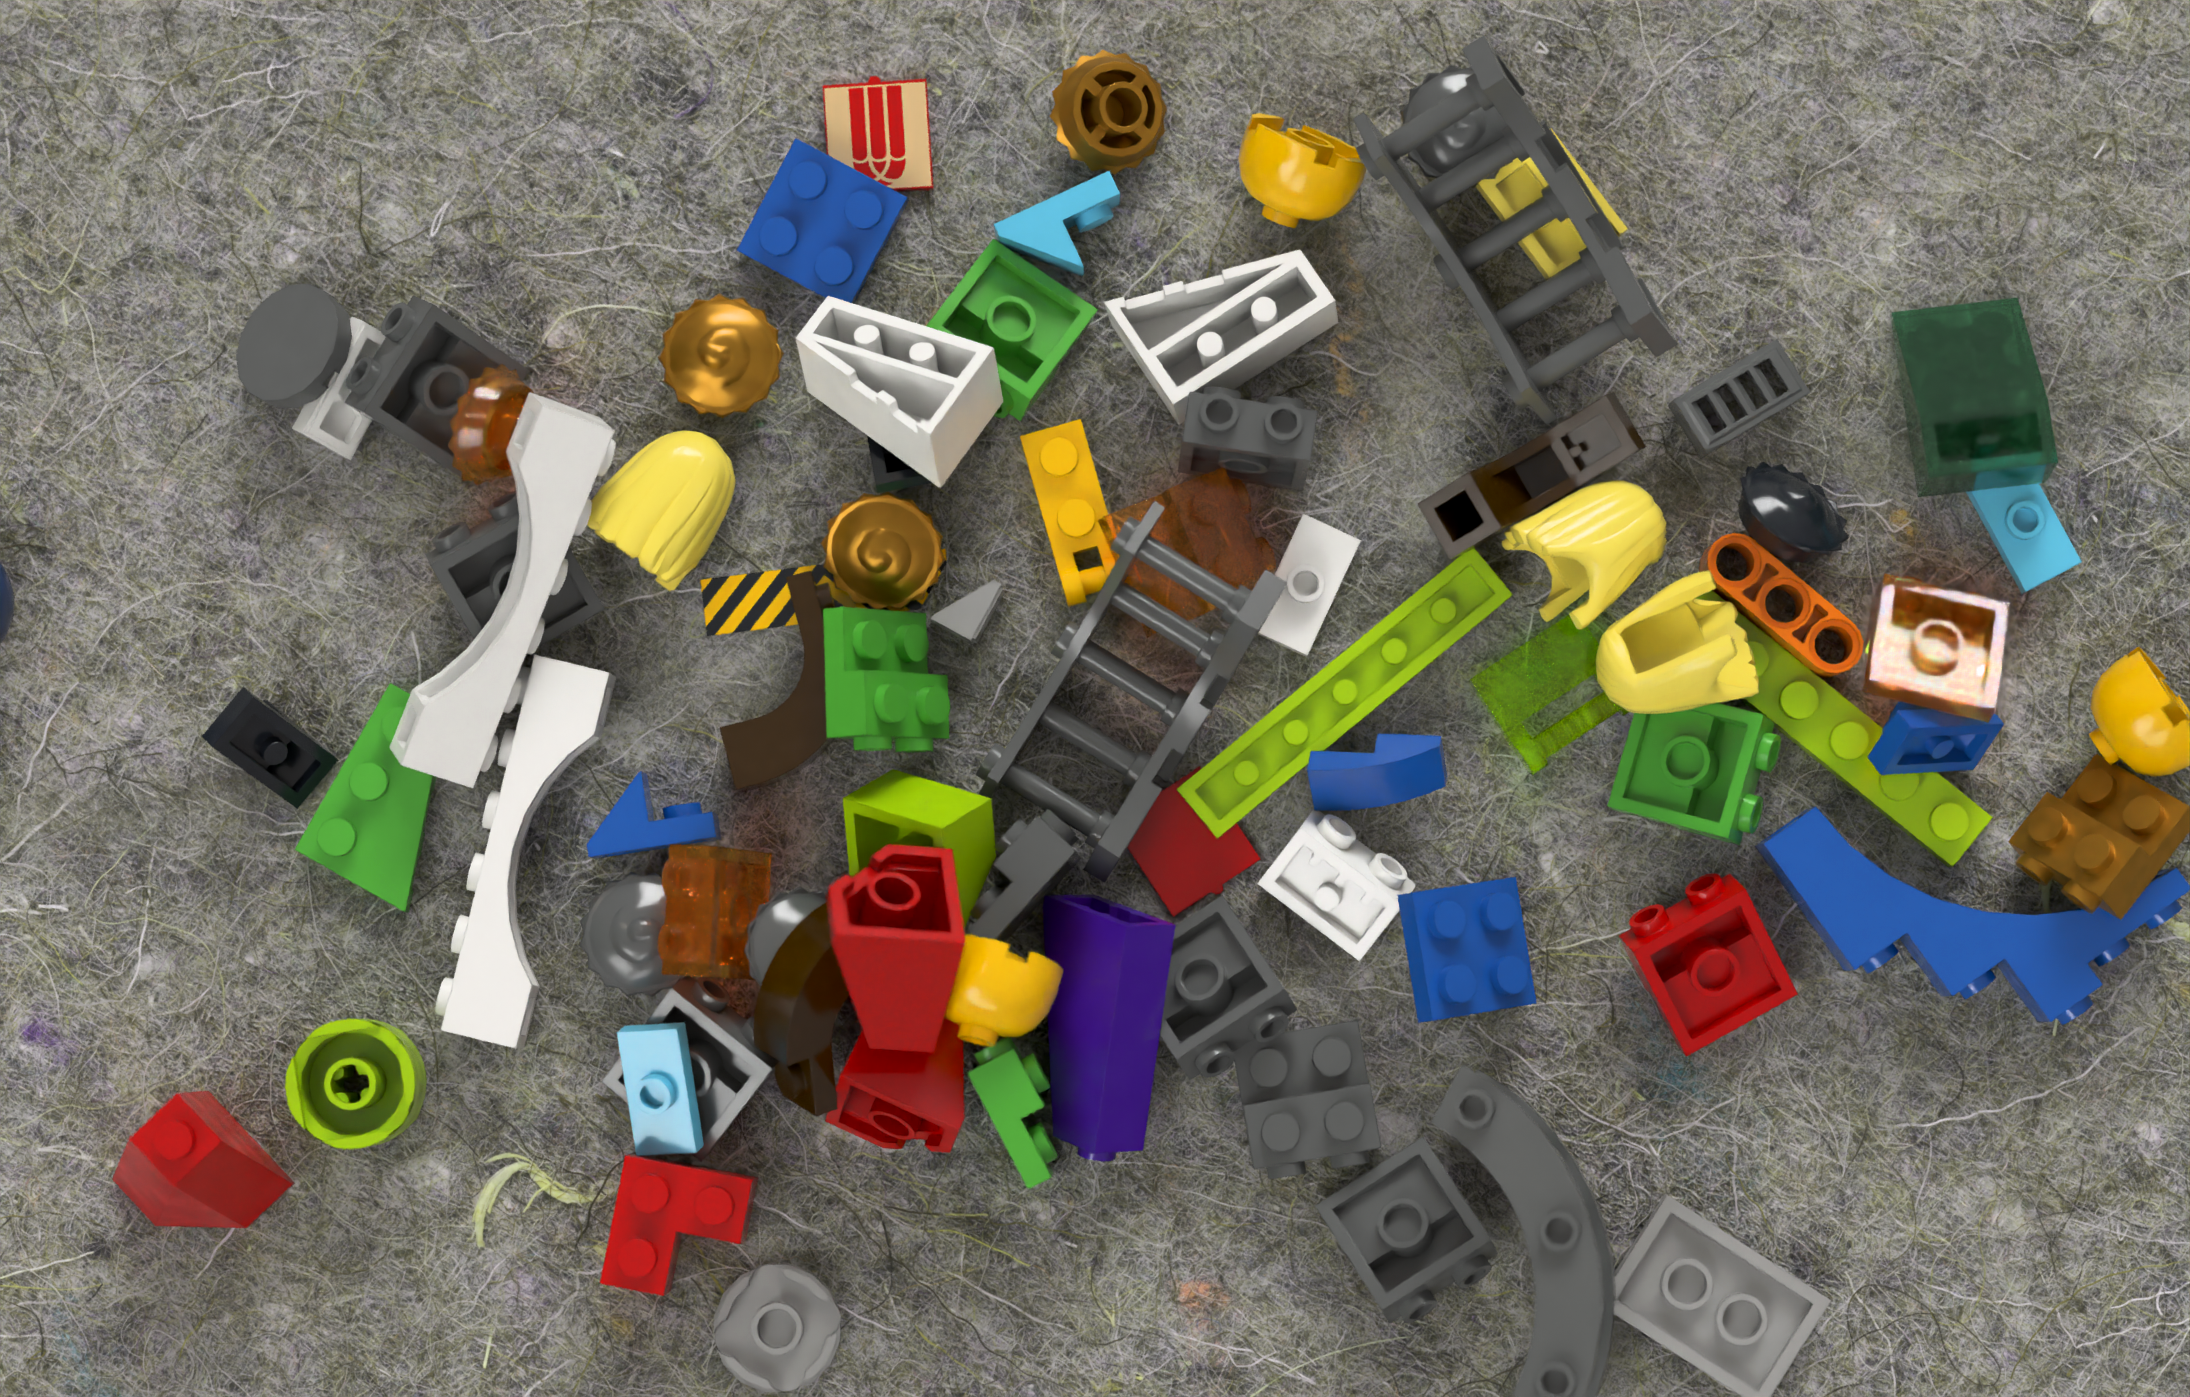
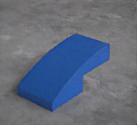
(1395, 772)

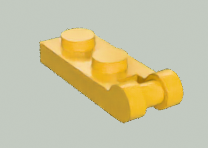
(1069, 504)

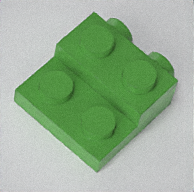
(1019, 314)
(881, 681)
(1697, 769)
(1010, 1092)

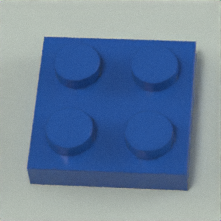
(822, 223)
(1466, 949)

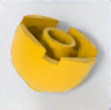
(1297, 171)
(2140, 717)
(1000, 992)

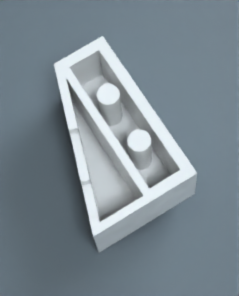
(1223, 325)
(901, 383)

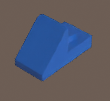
(1931, 741)
(632, 826)

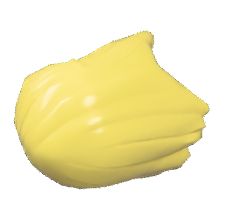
(666, 504)
(1592, 543)
(1677, 652)

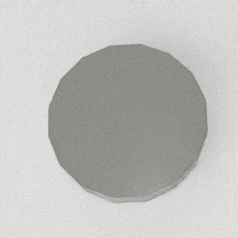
(777, 1327)

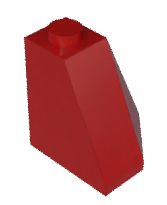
(899, 943)
(903, 1093)
(198, 1167)

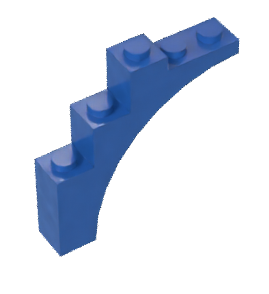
(1865, 910)

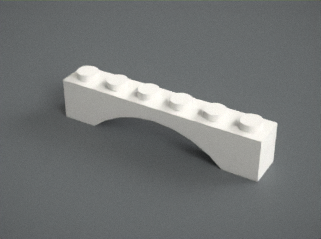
(456, 712)
(493, 980)

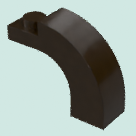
(1531, 476)
(795, 732)
(799, 1013)

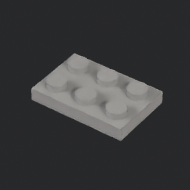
(1714, 1300)

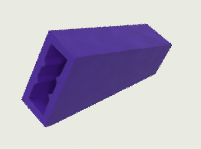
(1104, 1020)

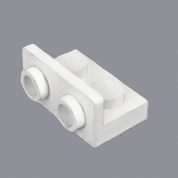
(1337, 883)

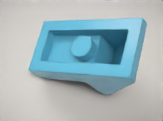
(1042, 229)

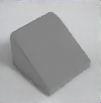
(970, 614)

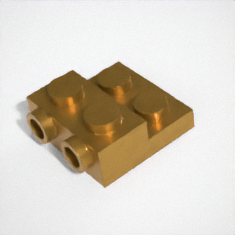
(2101, 837)

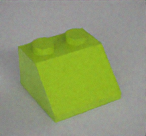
(924, 814)

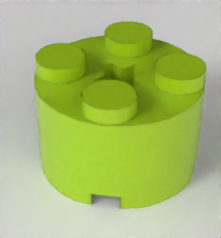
(328, 1057)

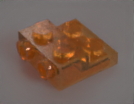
(1207, 526)
(1935, 647)
(708, 907)

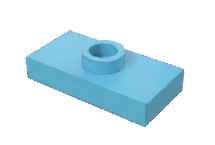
(2025, 533)
(660, 1089)

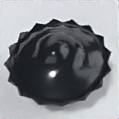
(1789, 514)

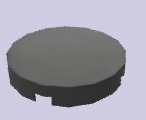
(293, 346)

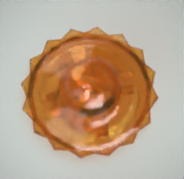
(486, 424)

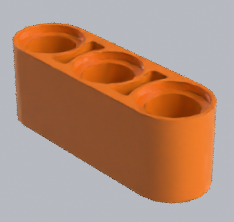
(1812, 610)

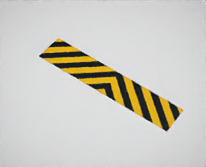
(765, 602)

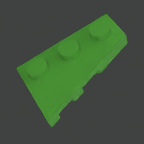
(374, 812)

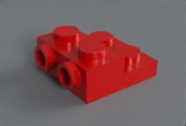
(1707, 961)

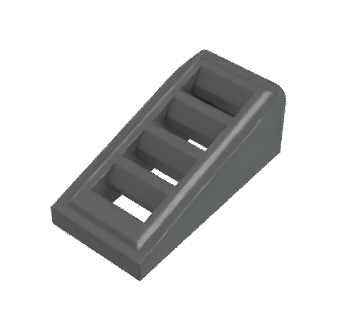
(1695, 423)

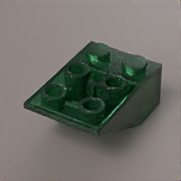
(1973, 398)

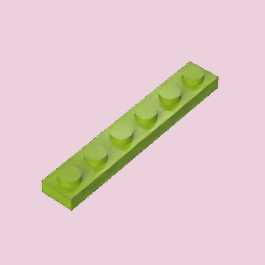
(1344, 692)
(1842, 739)

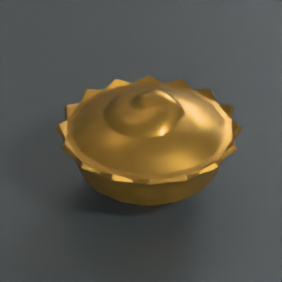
(1108, 111)
(721, 355)
(883, 550)

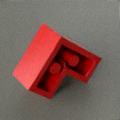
(658, 1204)

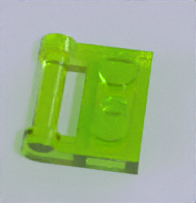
(1536, 677)

